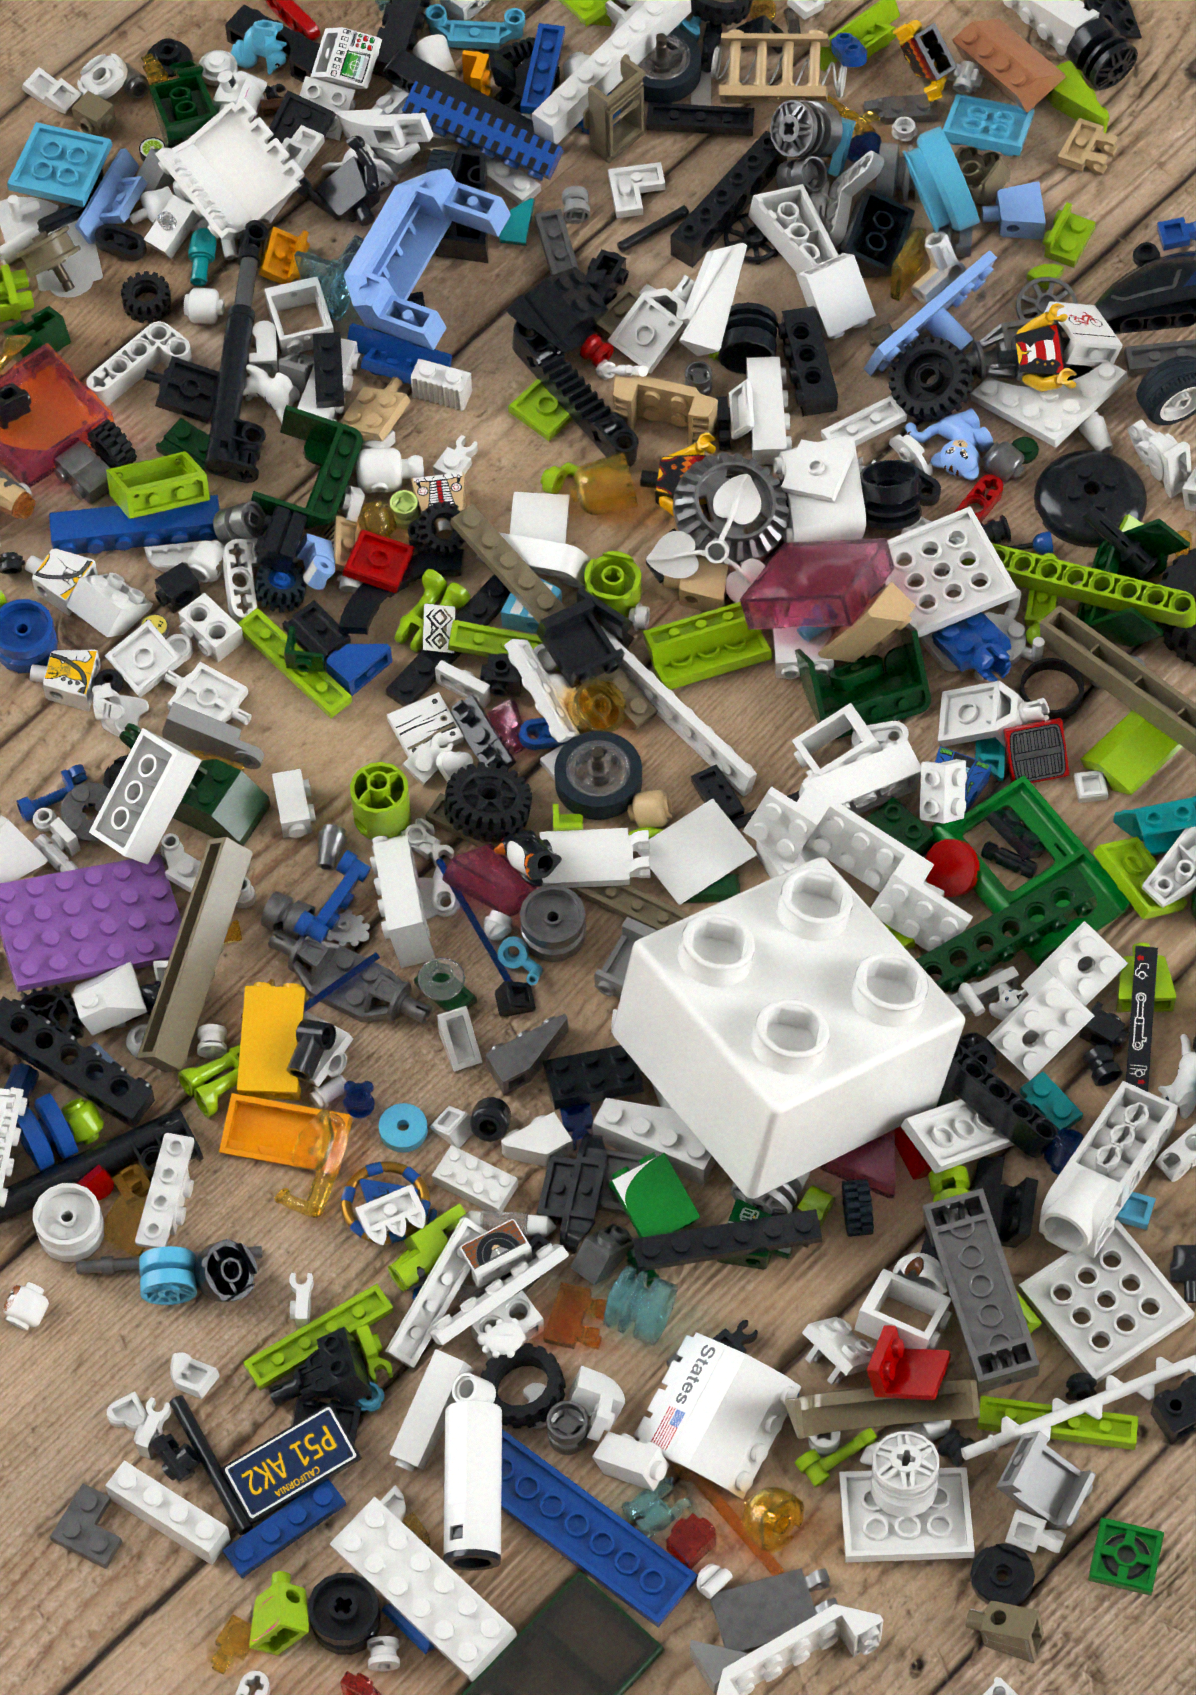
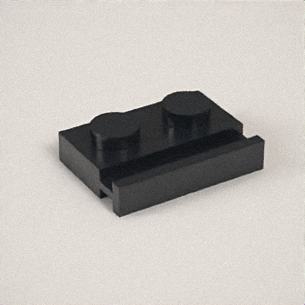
(316, 630)

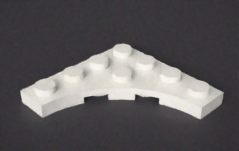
(1050, 413)

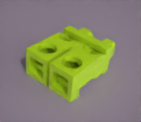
(11, 302)

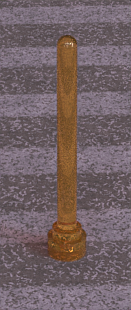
(729, 1516)

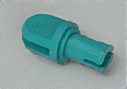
(201, 253)

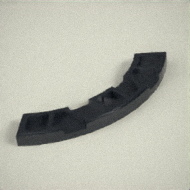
(367, 598)

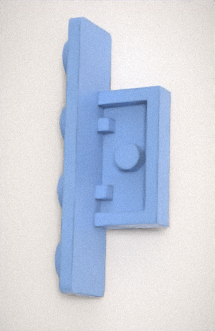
(113, 197)

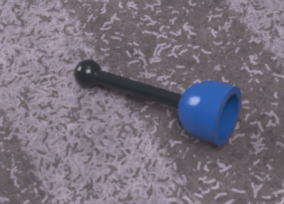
(1041, 544)

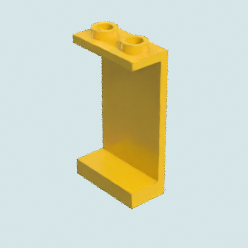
(270, 1040)

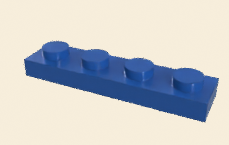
(542, 66)
(284, 1528)

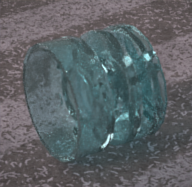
(646, 1307)

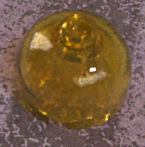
(596, 706)
(770, 1518)

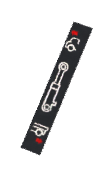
(1141, 1016)

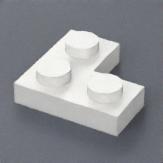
(629, 182)

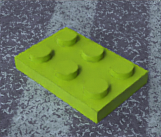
(1129, 867)

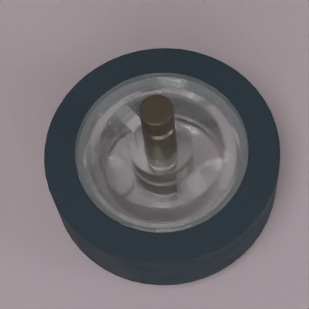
(671, 68)
(598, 775)

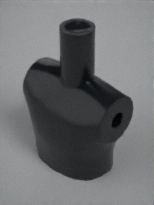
(1184, 1270)

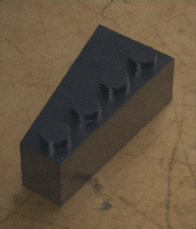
(401, 25)

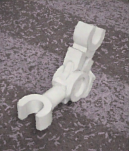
(422, 841)

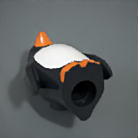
(529, 856)

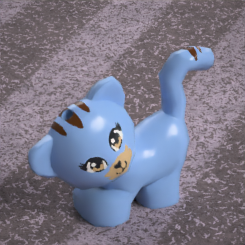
(965, 435)

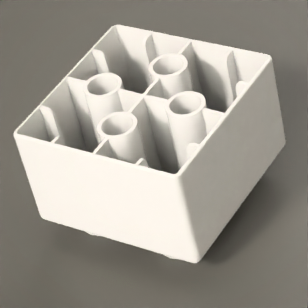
(786, 1026)

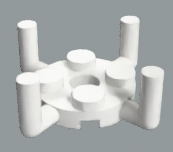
(1016, 633)

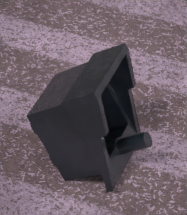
(561, 309)

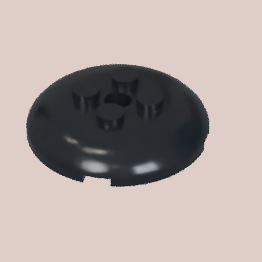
(1064, 496)

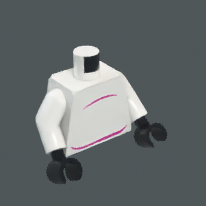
(243, 85)

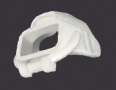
(117, 712)

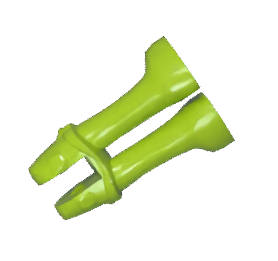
(435, 588)
(207, 1095)

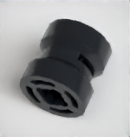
(1102, 1065)

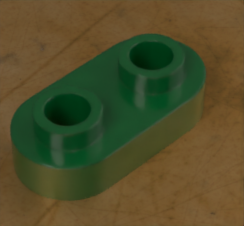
(854, 673)

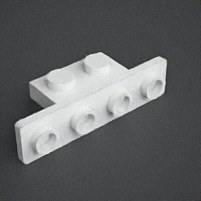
(167, 1192)

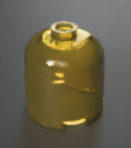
(604, 486)

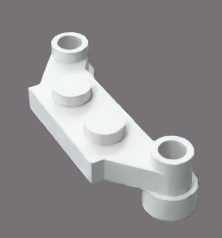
(184, 869)

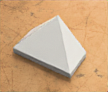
(459, 1038)

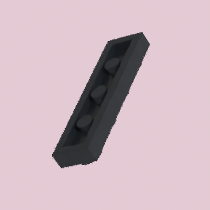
(700, 119)

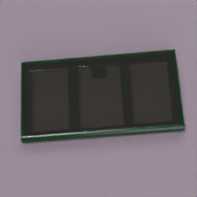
(572, 1648)

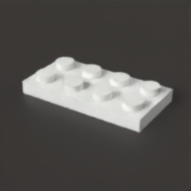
(953, 1135)

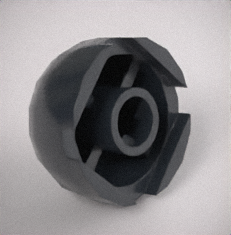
(225, 1271)

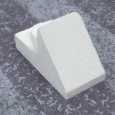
(398, 158)

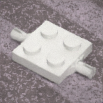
(209, 693)

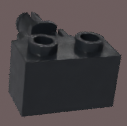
(328, 1372)

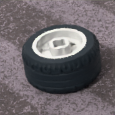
(1169, 391)

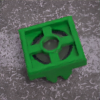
(1125, 1558)

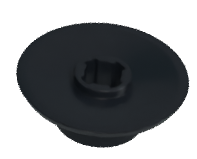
(177, 53)

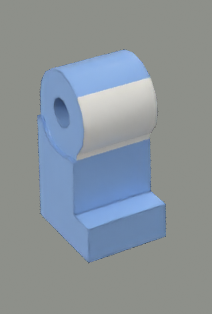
(317, 559)

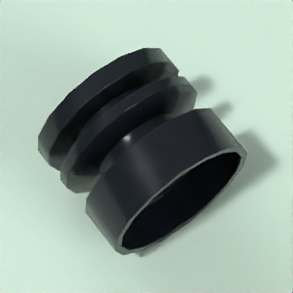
(1101, 53)
(748, 334)
(891, 494)

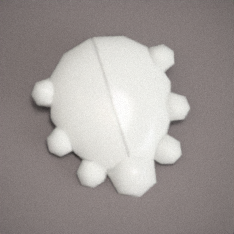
(349, 929)
(502, 1338)

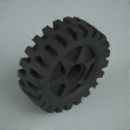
(917, 366)
(487, 801)

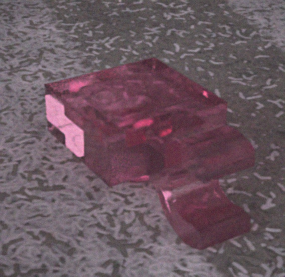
(507, 721)

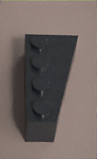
(460, 240)

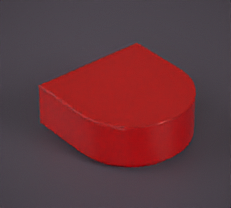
(98, 1182)

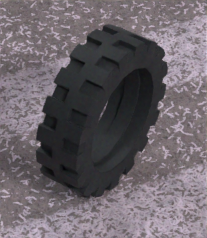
(721, 12)
(538, 1409)

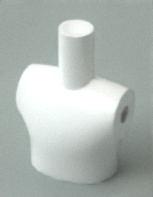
(153, 204)

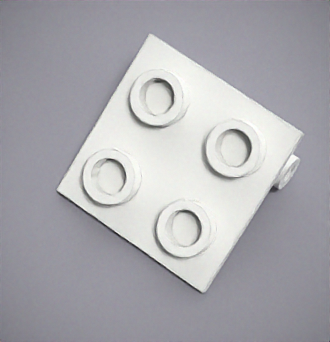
(331, 97)

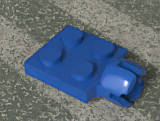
(975, 645)

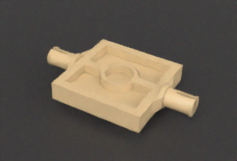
(376, 410)

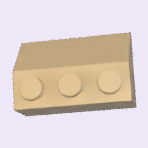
(876, 623)

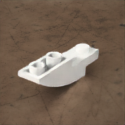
(385, 130)
(302, 149)

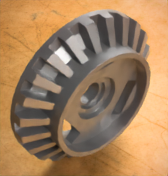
(704, 480)

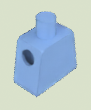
(1018, 212)

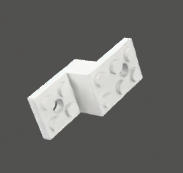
(1057, 1000)

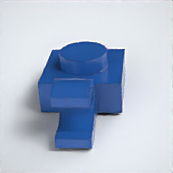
(1176, 233)

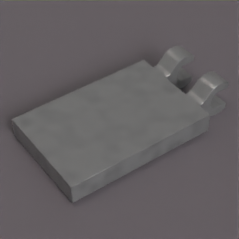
(767, 1608)

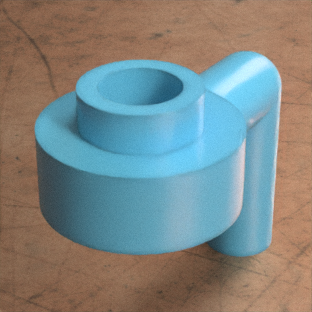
(515, 961)

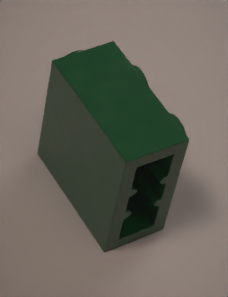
(902, 826)

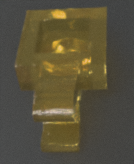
(862, 122)
(233, 1642)

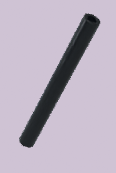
(210, 1464)

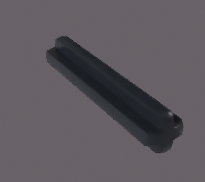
(60, 218)

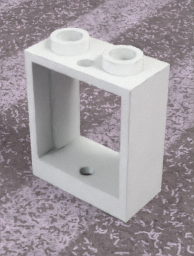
(281, 298)
(829, 730)
(889, 1284)

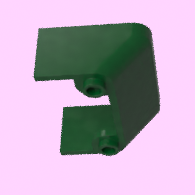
(329, 446)
(1128, 625)
(891, 697)

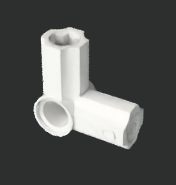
(943, 268)

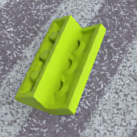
(704, 646)
(1130, 753)

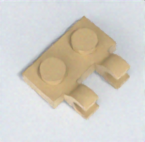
(1080, 146)

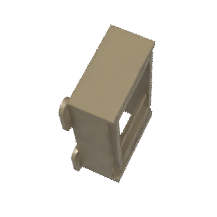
(611, 140)

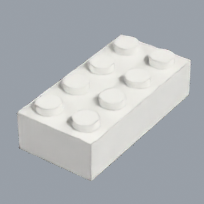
(474, 1180)

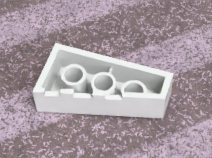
(792, 226)
(401, 901)

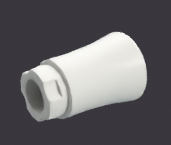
(436, 52)

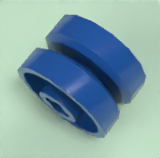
(26, 635)
(48, 1130)

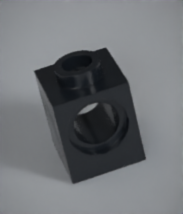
(177, 588)

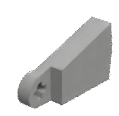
(201, 732)

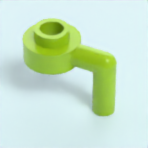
(554, 478)

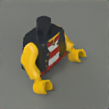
(1038, 353)

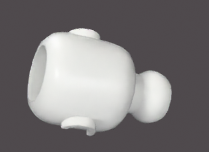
(384, 470)

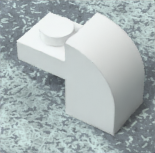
(600, 1399)

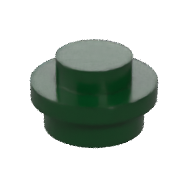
(1027, 447)

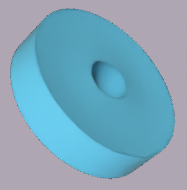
(403, 1115)

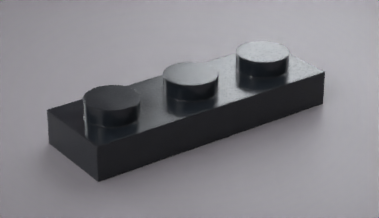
(328, 370)

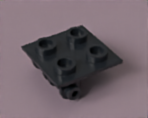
(1119, 13)

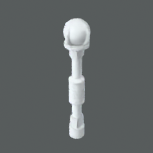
(608, 370)

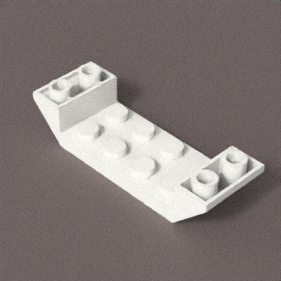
(857, 1628)

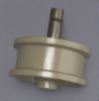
(49, 253)

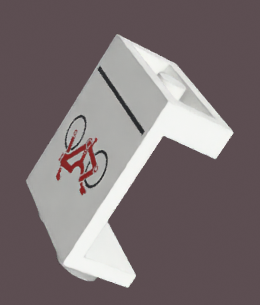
(1089, 335)

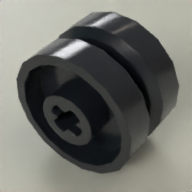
(327, 1608)

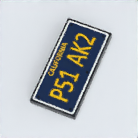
(291, 1463)

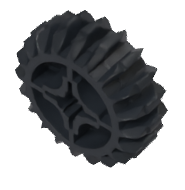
(51, 1006)

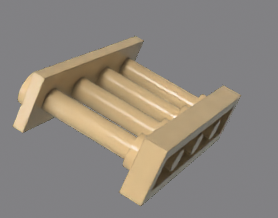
(786, 90)

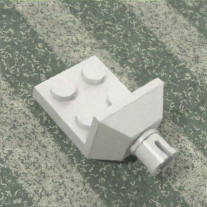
(653, 324)
(984, 712)

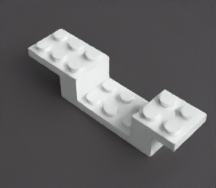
(864, 853)

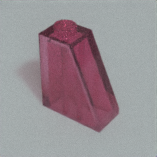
(488, 879)
(871, 1162)

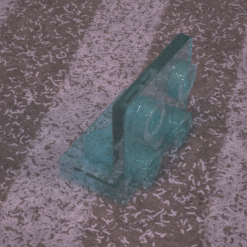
(331, 279)

